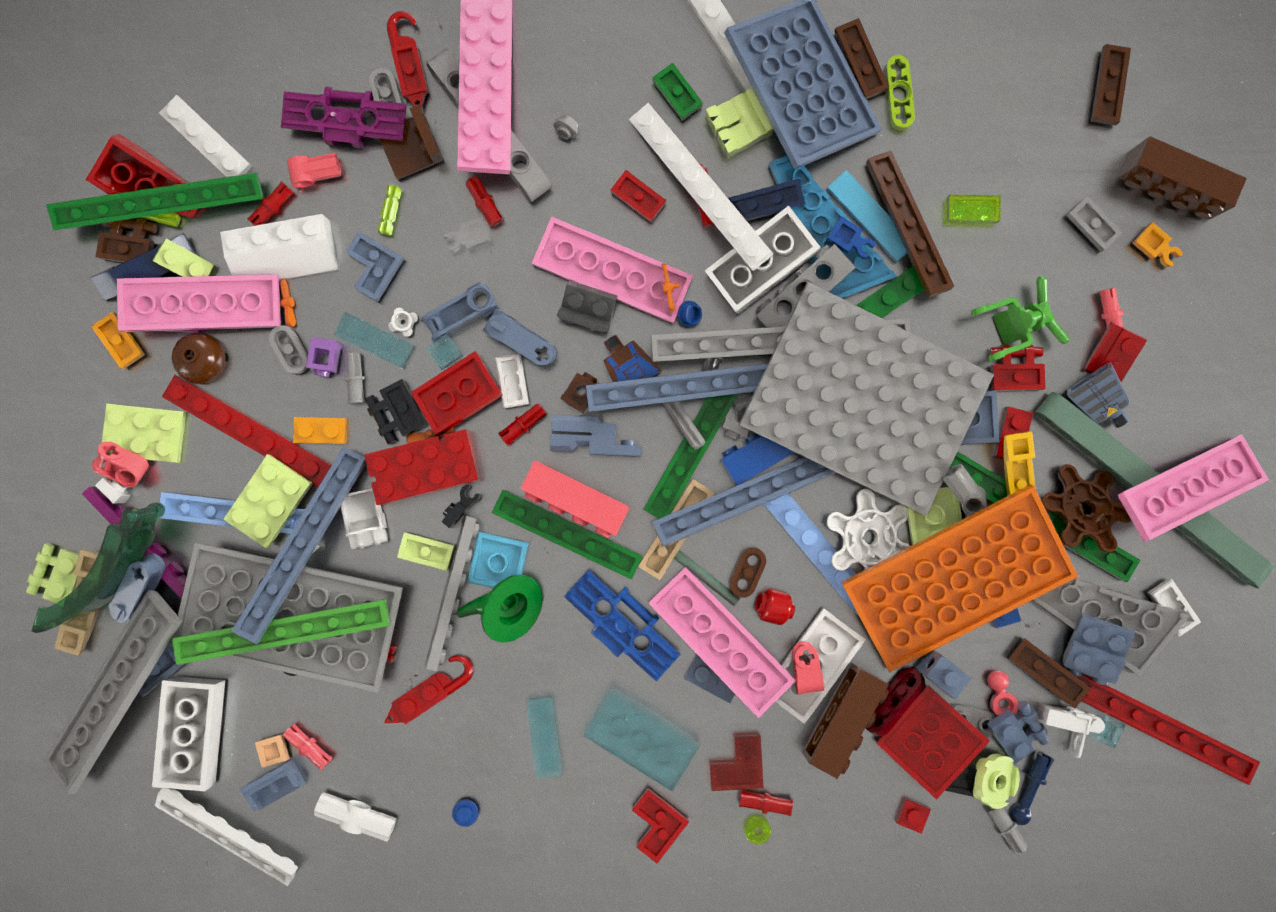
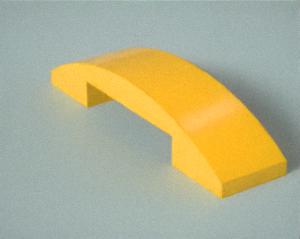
(1018, 461)

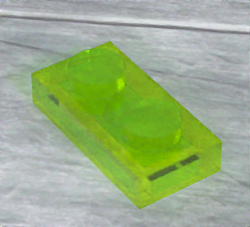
(974, 208)

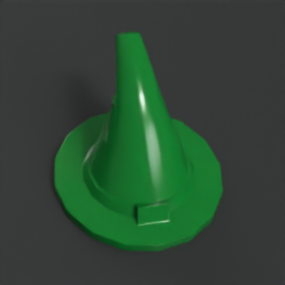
(507, 609)

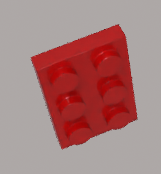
(456, 393)

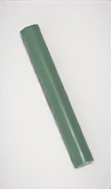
(706, 578)

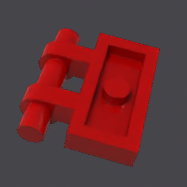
(1018, 376)

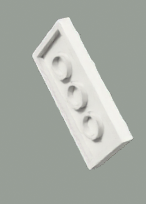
(836, 648)

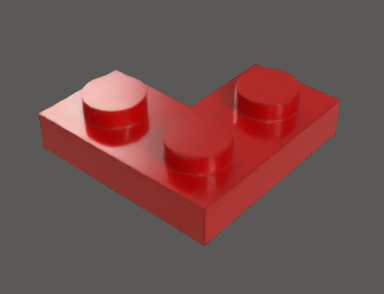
(664, 821)

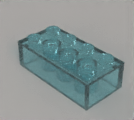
(641, 738)

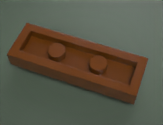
(861, 58)
(1111, 84)
(1049, 673)

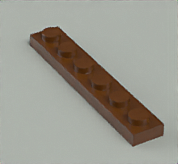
(909, 224)

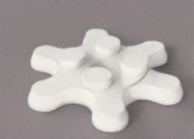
(867, 517)

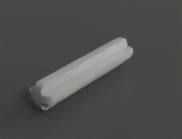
(685, 424)

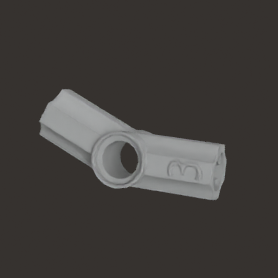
(965, 489)

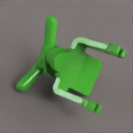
(1020, 321)

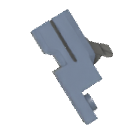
(590, 432)

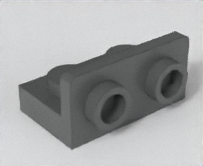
(587, 306)

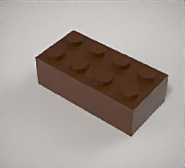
(1181, 178)
(845, 721)

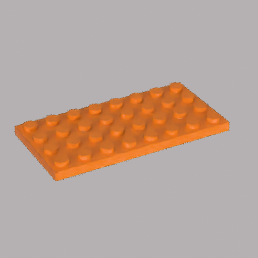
(960, 578)

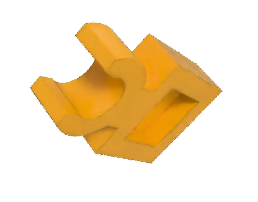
(1154, 243)

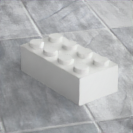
(791, 250)
(188, 733)

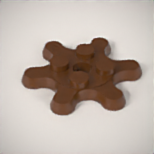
(1096, 496)

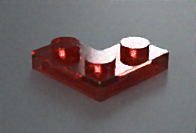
(745, 771)

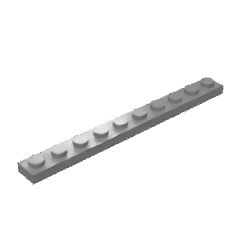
(724, 343)

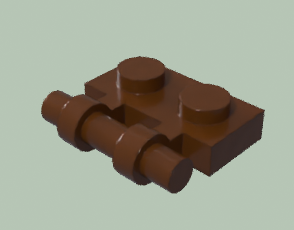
(121, 248)

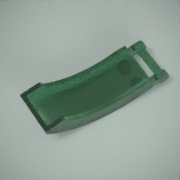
(119, 549)

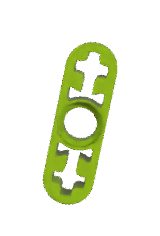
(908, 110)

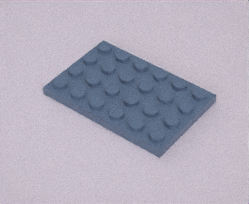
(802, 81)

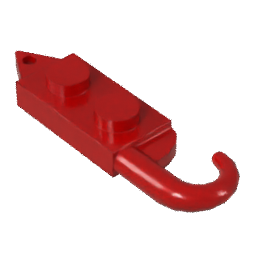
(407, 61)
(428, 693)

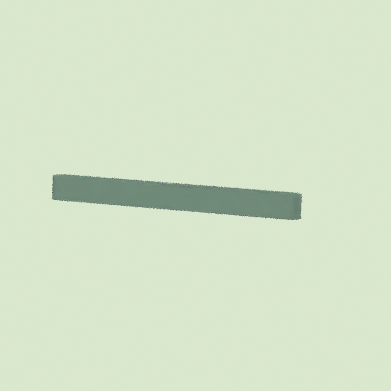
(1132, 471)

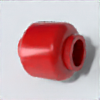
(774, 606)

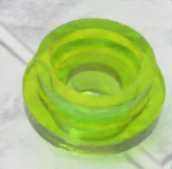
(757, 823)

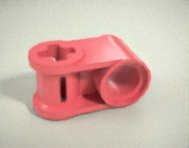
(121, 465)
(807, 672)

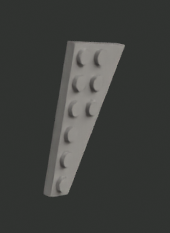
(1151, 622)

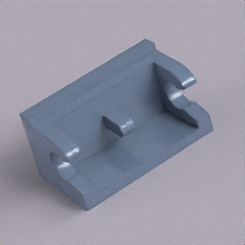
(273, 785)

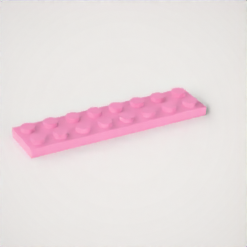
(485, 86)

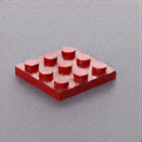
(933, 742)

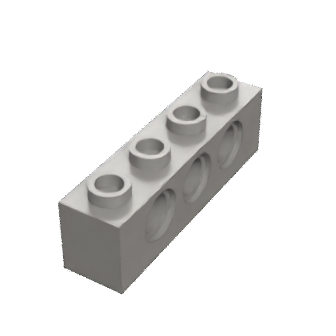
(833, 258)

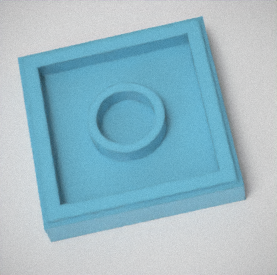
(496, 559)

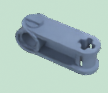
(459, 312)
(519, 338)
(134, 585)

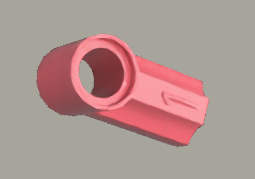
(306, 170)

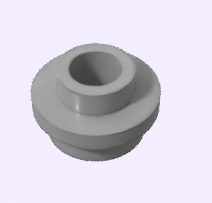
(566, 127)

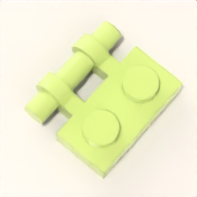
(62, 579)

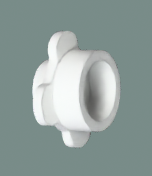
(399, 315)

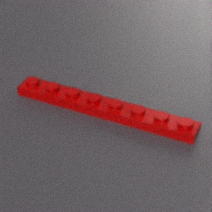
(245, 429)

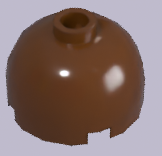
(199, 358)

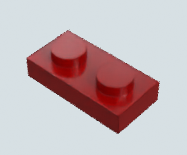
(638, 196)
(1013, 422)

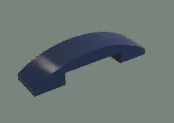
(137, 267)

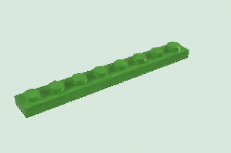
(283, 632)

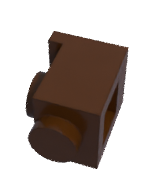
(571, 397)

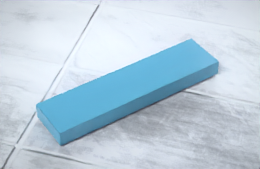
(868, 214)

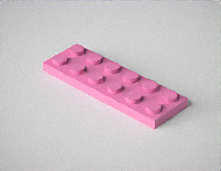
(610, 268)
(198, 303)
(1192, 488)
(721, 642)

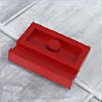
(1117, 347)

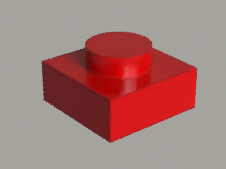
(913, 815)

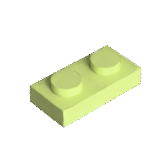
(181, 260)
(426, 551)

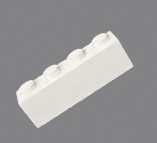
(281, 248)

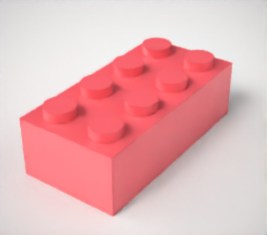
(575, 498)

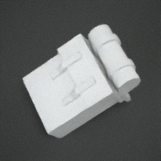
(364, 520)
(1072, 720)

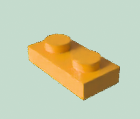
(119, 344)
(320, 430)

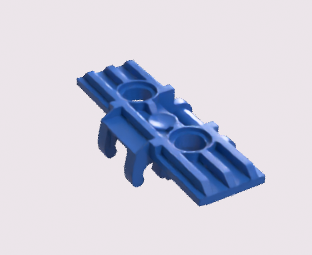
(616, 630)

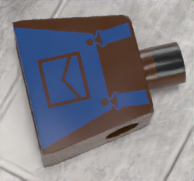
(628, 361)

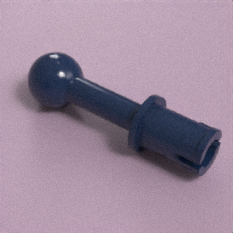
(1020, 812)

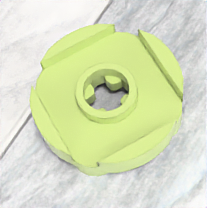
(985, 786)

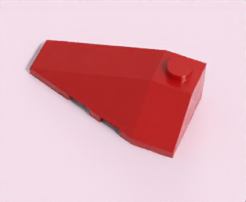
(130, 168)

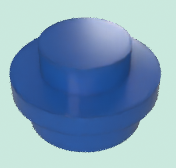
(689, 313)
(465, 813)

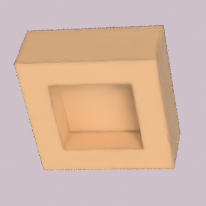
(272, 750)

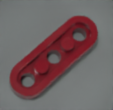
(898, 691)

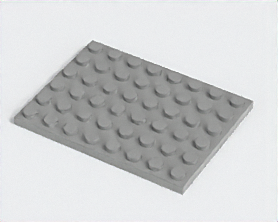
(866, 399)

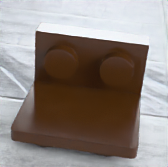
(416, 150)

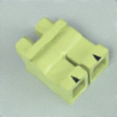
(739, 123)

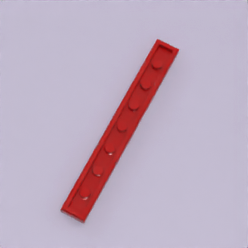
(1169, 731)

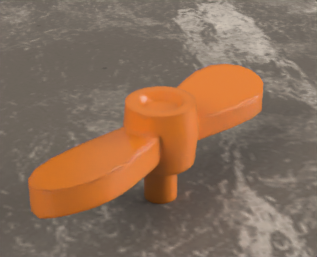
(668, 287)
(287, 303)
(413, 437)

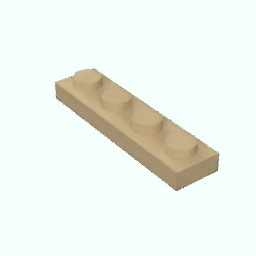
(659, 558)

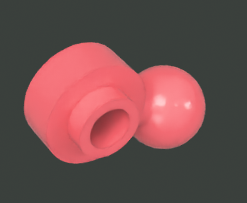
(999, 682)

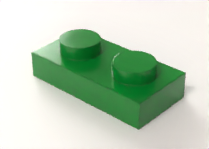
(677, 91)

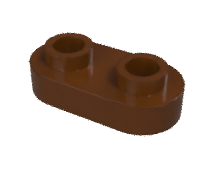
(748, 572)

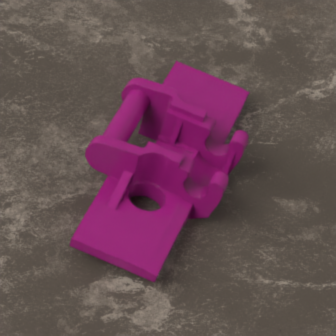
(344, 123)

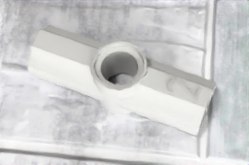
(354, 816)

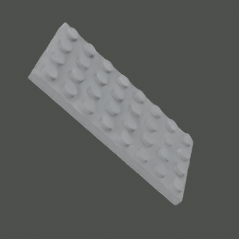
(224, 582)

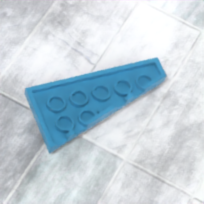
(819, 219)

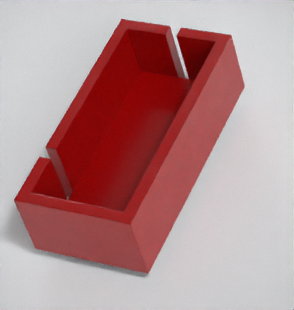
(423, 467)

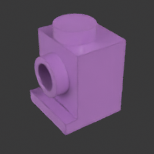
(318, 349)

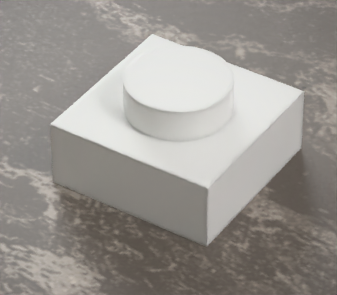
(113, 490)

